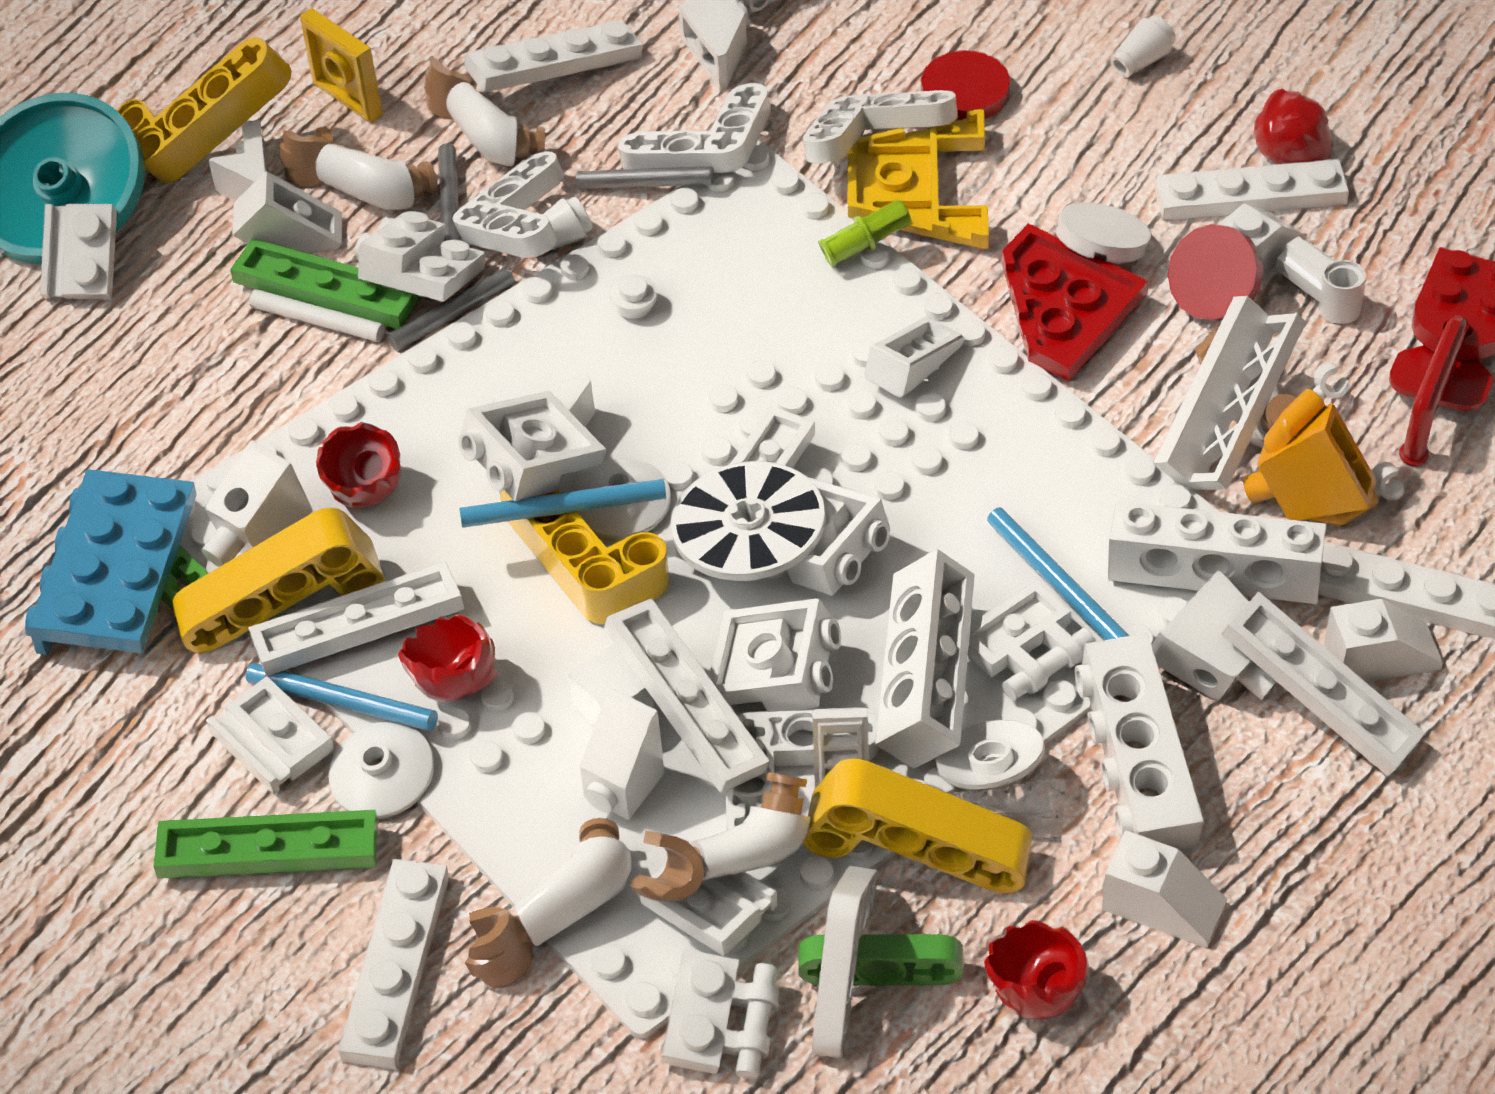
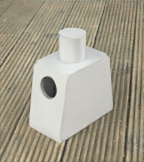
(253, 503)
(1197, 651)

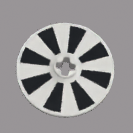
(720, 542)

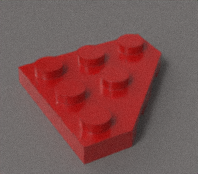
(1065, 299)

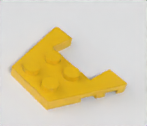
(906, 169)

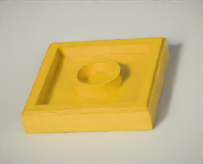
(341, 65)

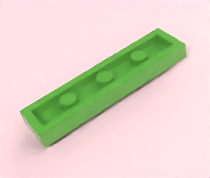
(320, 283)
(266, 844)

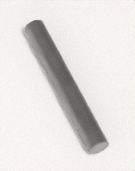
(645, 177)
(448, 189)
(451, 309)

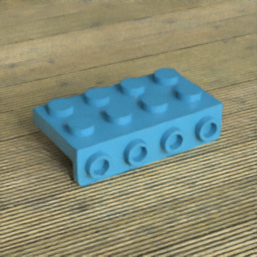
(111, 562)

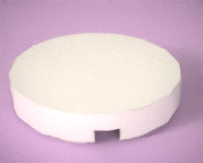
(1103, 230)

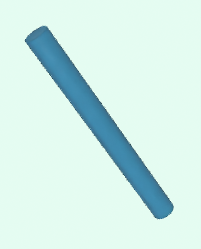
(562, 503)
(1055, 575)
(347, 698)

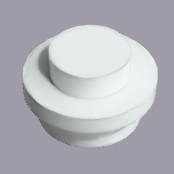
(633, 295)

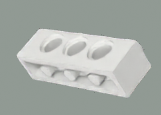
(1190, 545)
(925, 659)
(1130, 669)

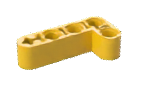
(207, 110)
(274, 576)
(593, 576)
(917, 822)

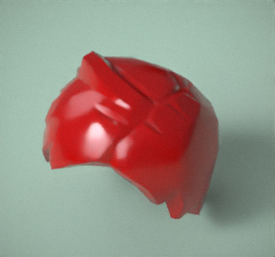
(1293, 129)
(359, 464)
(449, 658)
(1037, 969)

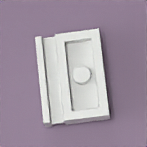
(78, 251)
(270, 734)
(719, 910)

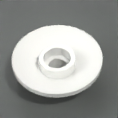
(627, 519)
(992, 755)
(392, 783)

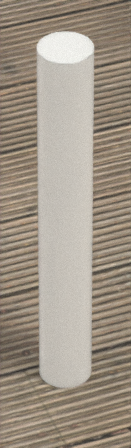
(317, 315)

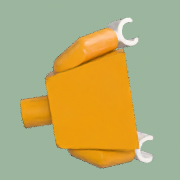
(1316, 464)

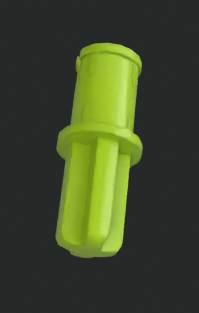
(865, 232)

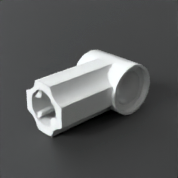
(1332, 282)

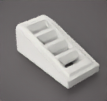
(907, 359)
(835, 748)

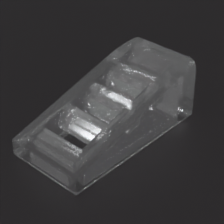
(1033, 804)

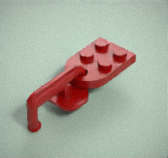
(1457, 330)

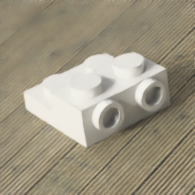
(414, 257)
(528, 444)
(852, 530)
(776, 655)

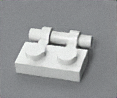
(1017, 627)
(701, 1013)

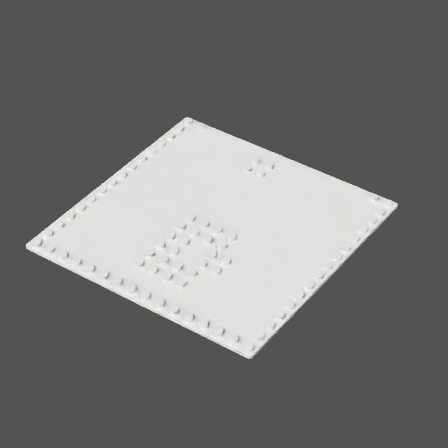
(736, 326)

